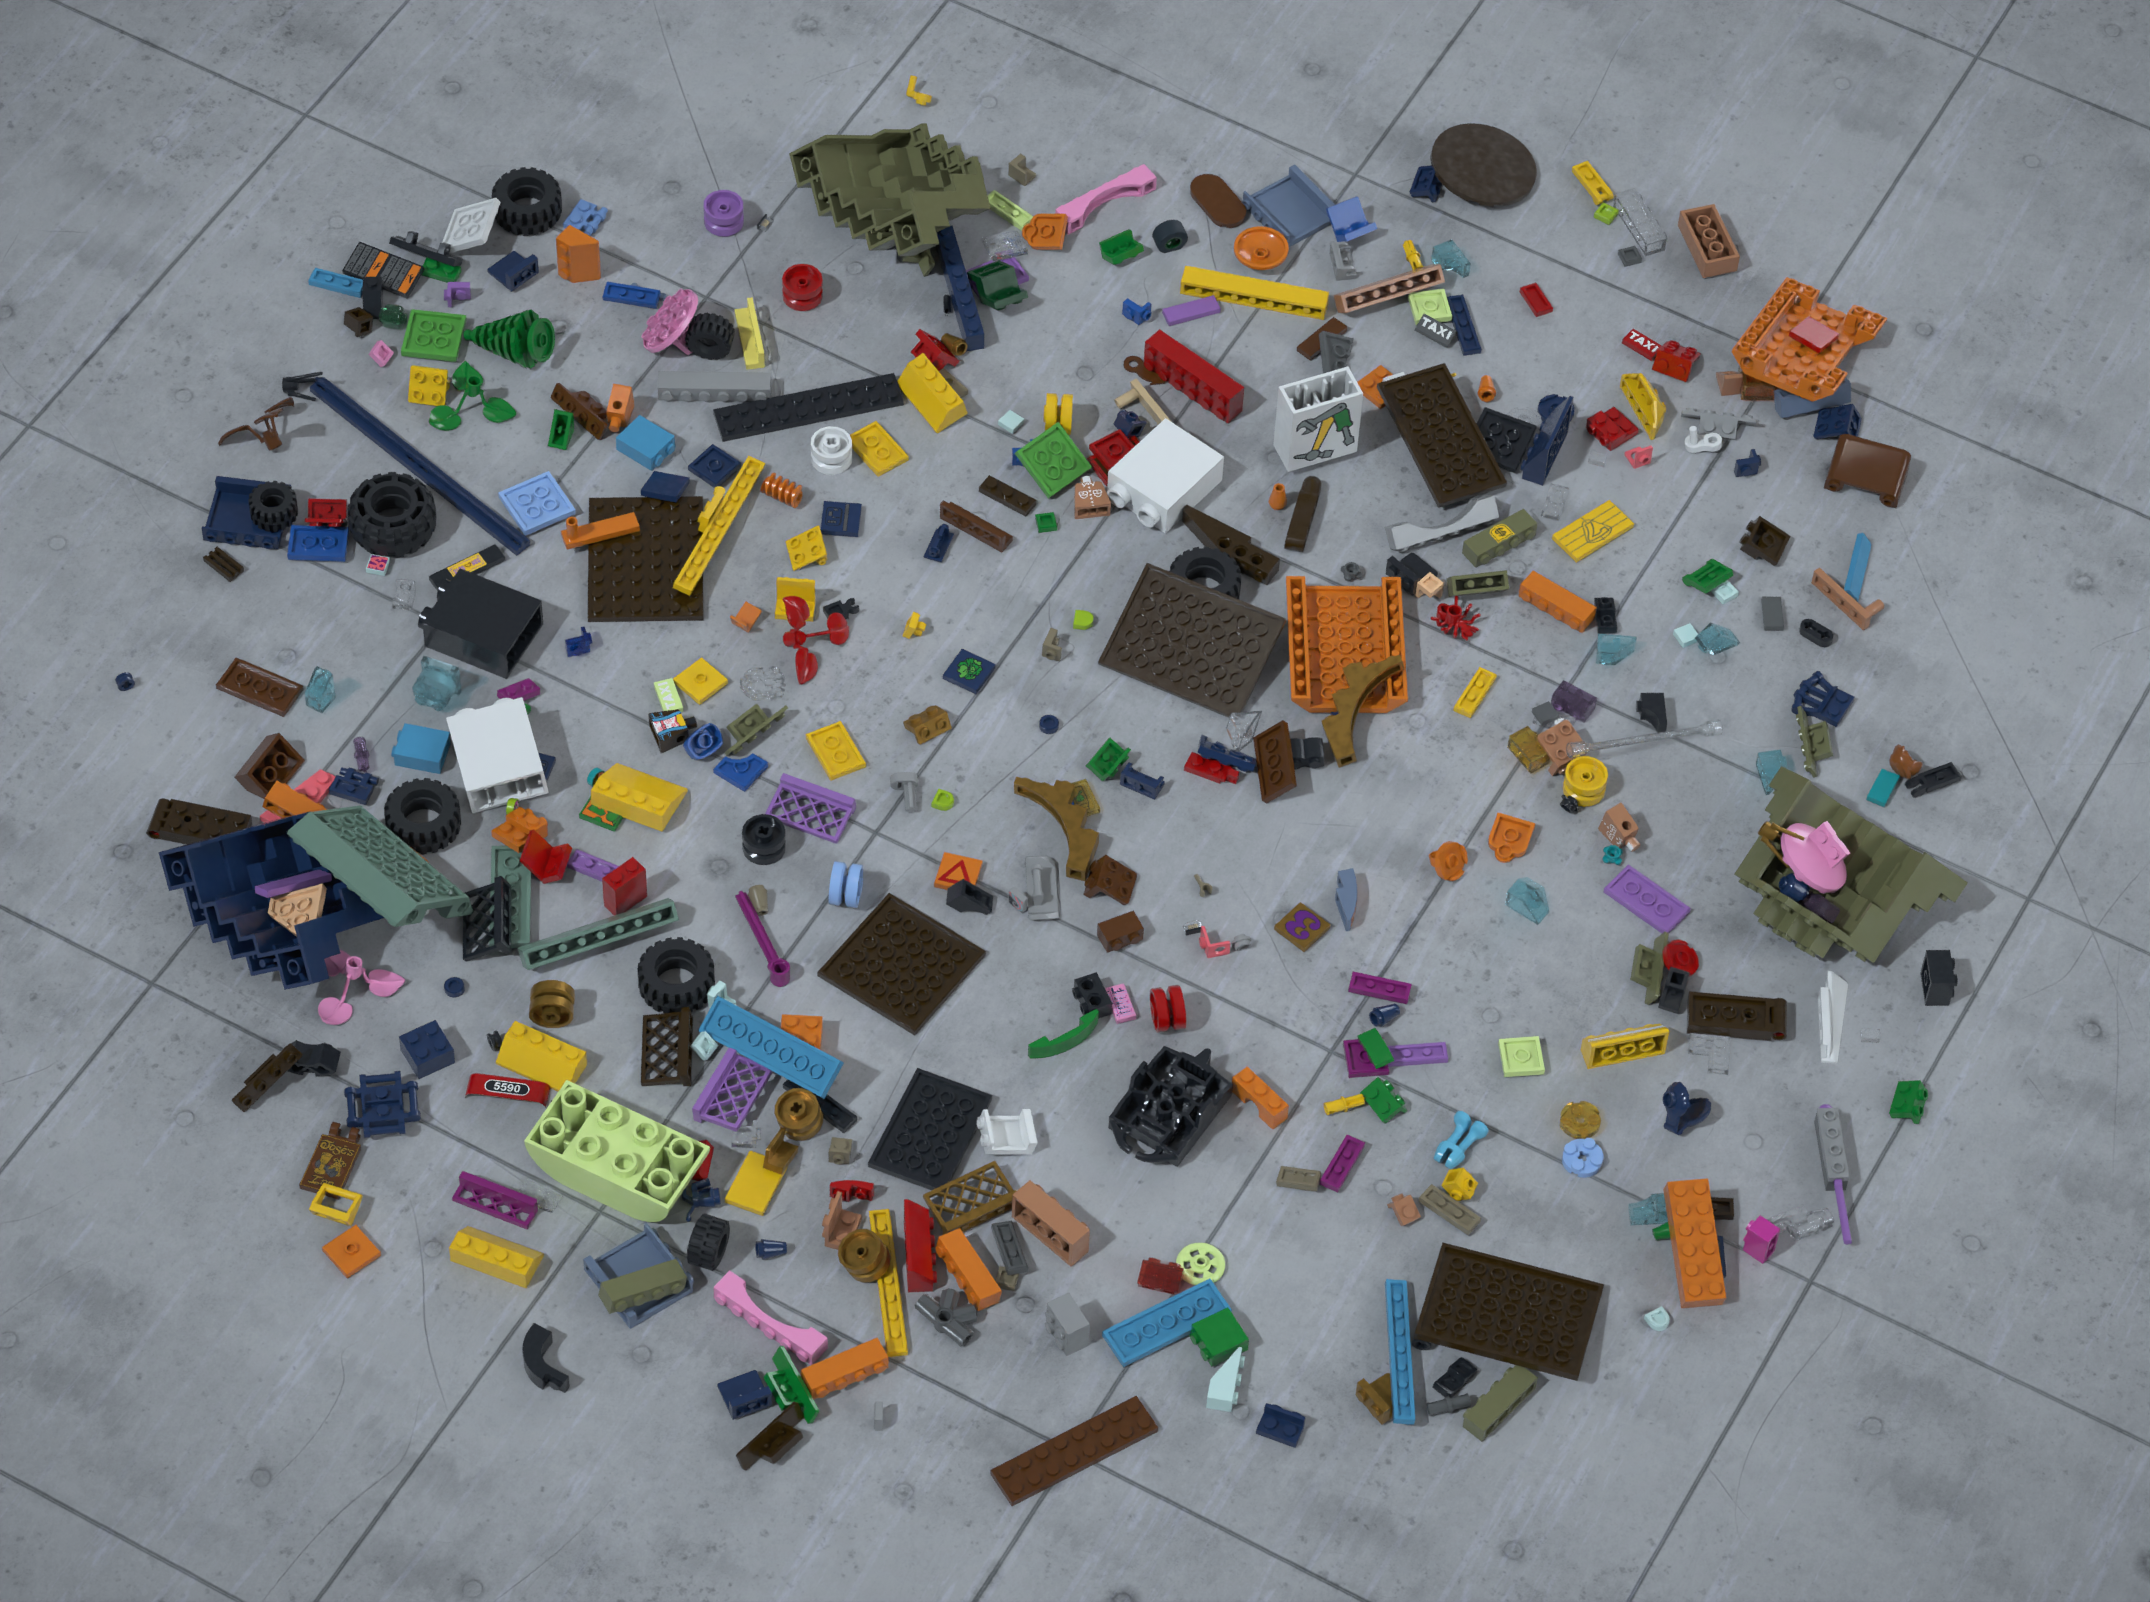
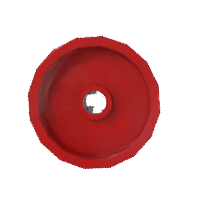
(802, 287)
(1167, 1008)

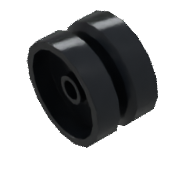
(763, 839)

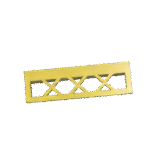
(750, 336)

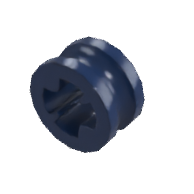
(125, 681)

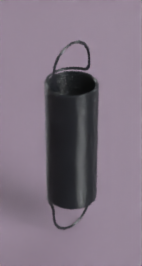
(947, 304)

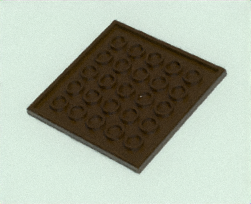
(901, 963)

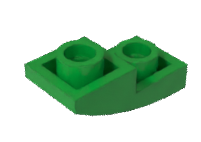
(1376, 1048)

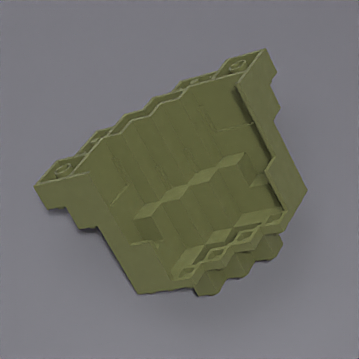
(891, 185)
(1880, 883)

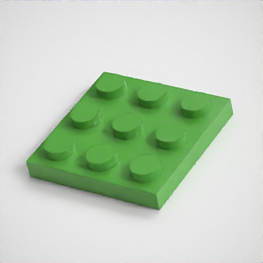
(433, 335)
(1053, 460)

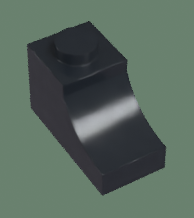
(1652, 709)
(968, 897)

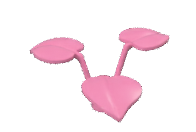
(382, 983)

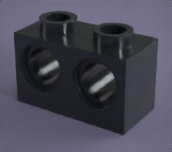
(1094, 996)

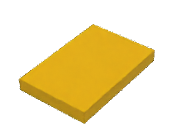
(877, 449)
(835, 750)
(753, 1185)

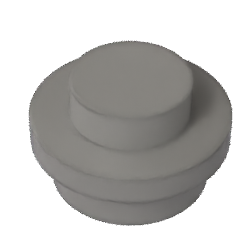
(1241, 942)

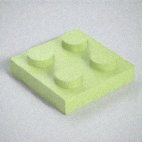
(1432, 303)
(1521, 1056)

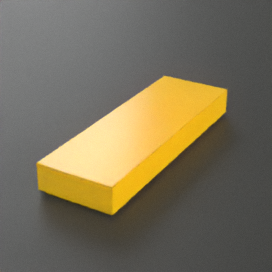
(1475, 692)

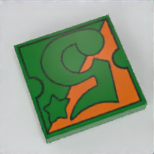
(600, 816)

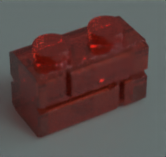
(1161, 1276)

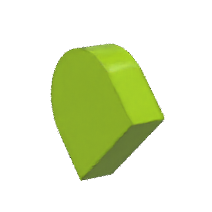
(1082, 620)
(943, 800)

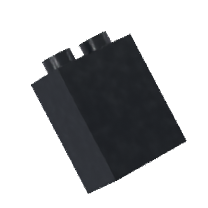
(481, 622)

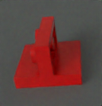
(934, 350)

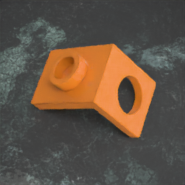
(746, 617)

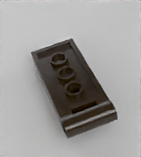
(193, 822)
(1737, 1016)

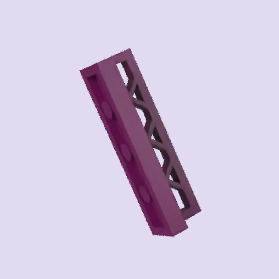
(500, 1195)

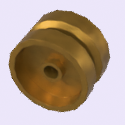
(551, 1004)
(799, 1114)
(864, 1255)

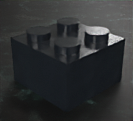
(1938, 977)

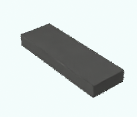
(1009, 1247)

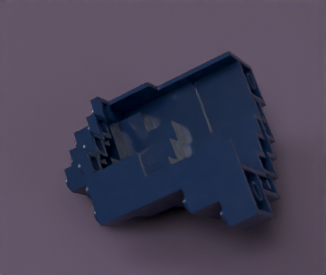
(220, 892)

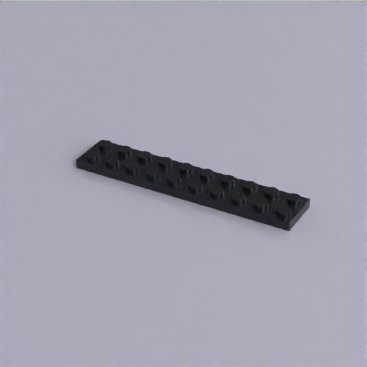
(808, 407)

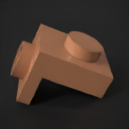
(1404, 1208)

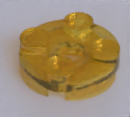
(1577, 1110)

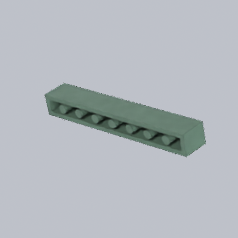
(598, 933)

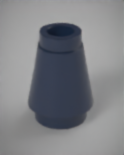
(1381, 1015)
(770, 1248)

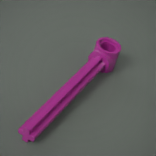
(778, 967)

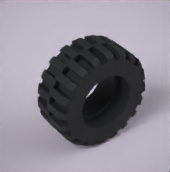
(527, 184)
(1212, 565)
(418, 796)
(673, 955)

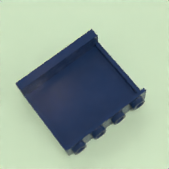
(230, 516)

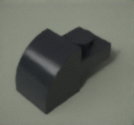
(1674, 990)

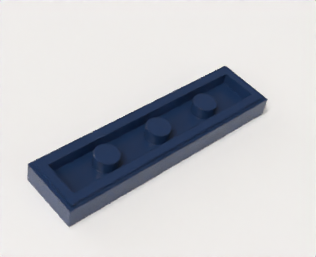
(1463, 325)

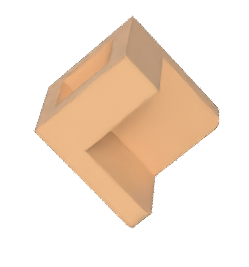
(1430, 586)

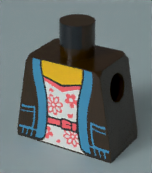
(670, 728)

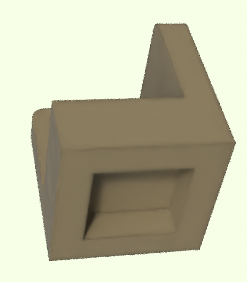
(1019, 171)

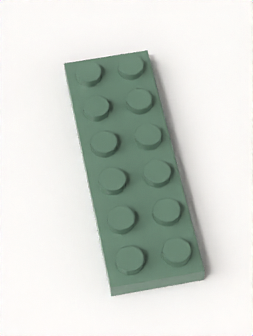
(507, 863)

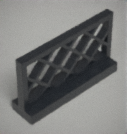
(500, 916)

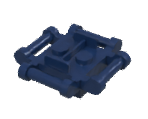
(382, 1105)

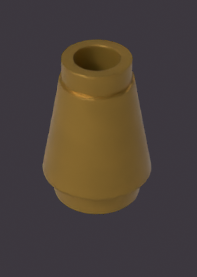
(956, 345)

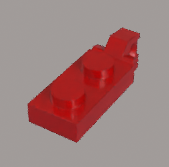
(1210, 769)

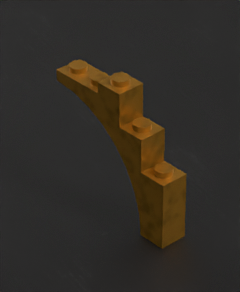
(1348, 702)
(1072, 818)

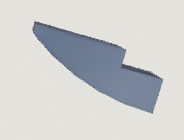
(1346, 896)

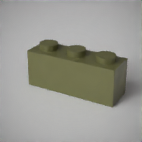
(1477, 583)

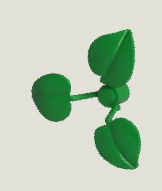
(470, 381)

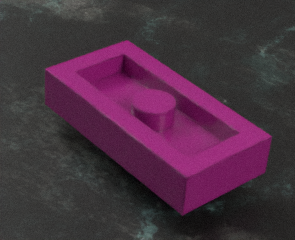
(524, 689)

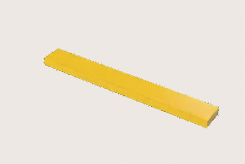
(889, 1288)

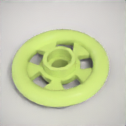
(1202, 1248)

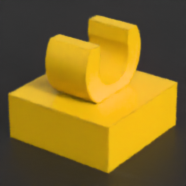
(914, 626)

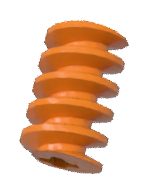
(782, 490)

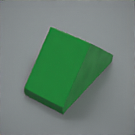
(561, 429)

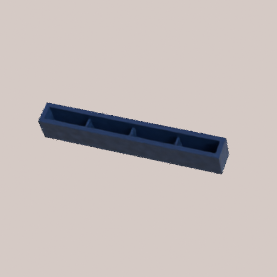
(960, 289)

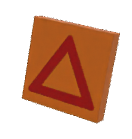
(955, 868)

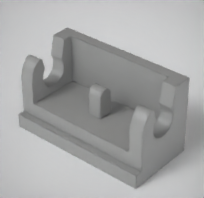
(1341, 261)

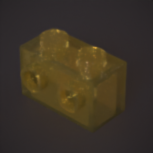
(1528, 749)

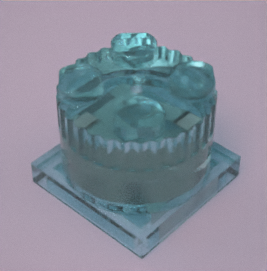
(436, 683)

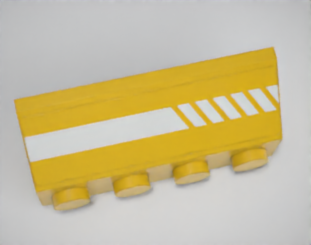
(1624, 1045)

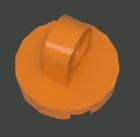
(1449, 860)

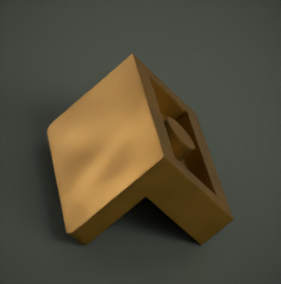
(779, 1153)

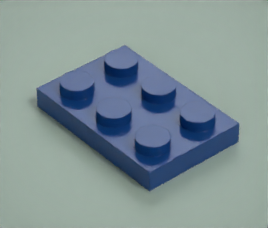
(318, 543)

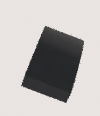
(1605, 615)

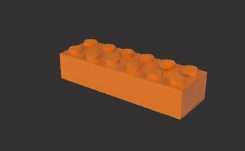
(1694, 1243)

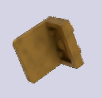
(1376, 1397)

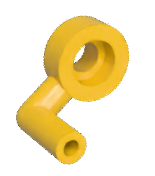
(921, 98)

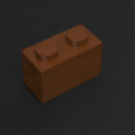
(1120, 931)

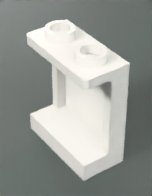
(1007, 1133)

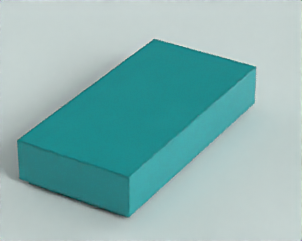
(1883, 787)

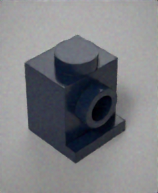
(1129, 423)

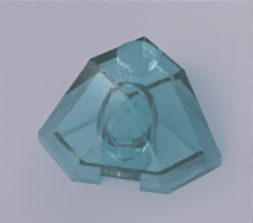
(1528, 899)

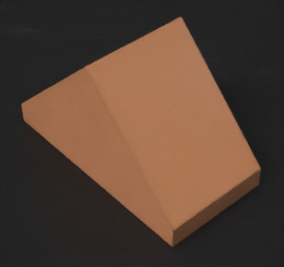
(1729, 382)

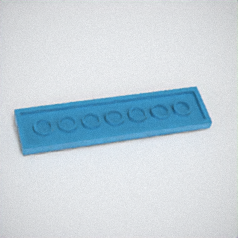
(771, 1047)

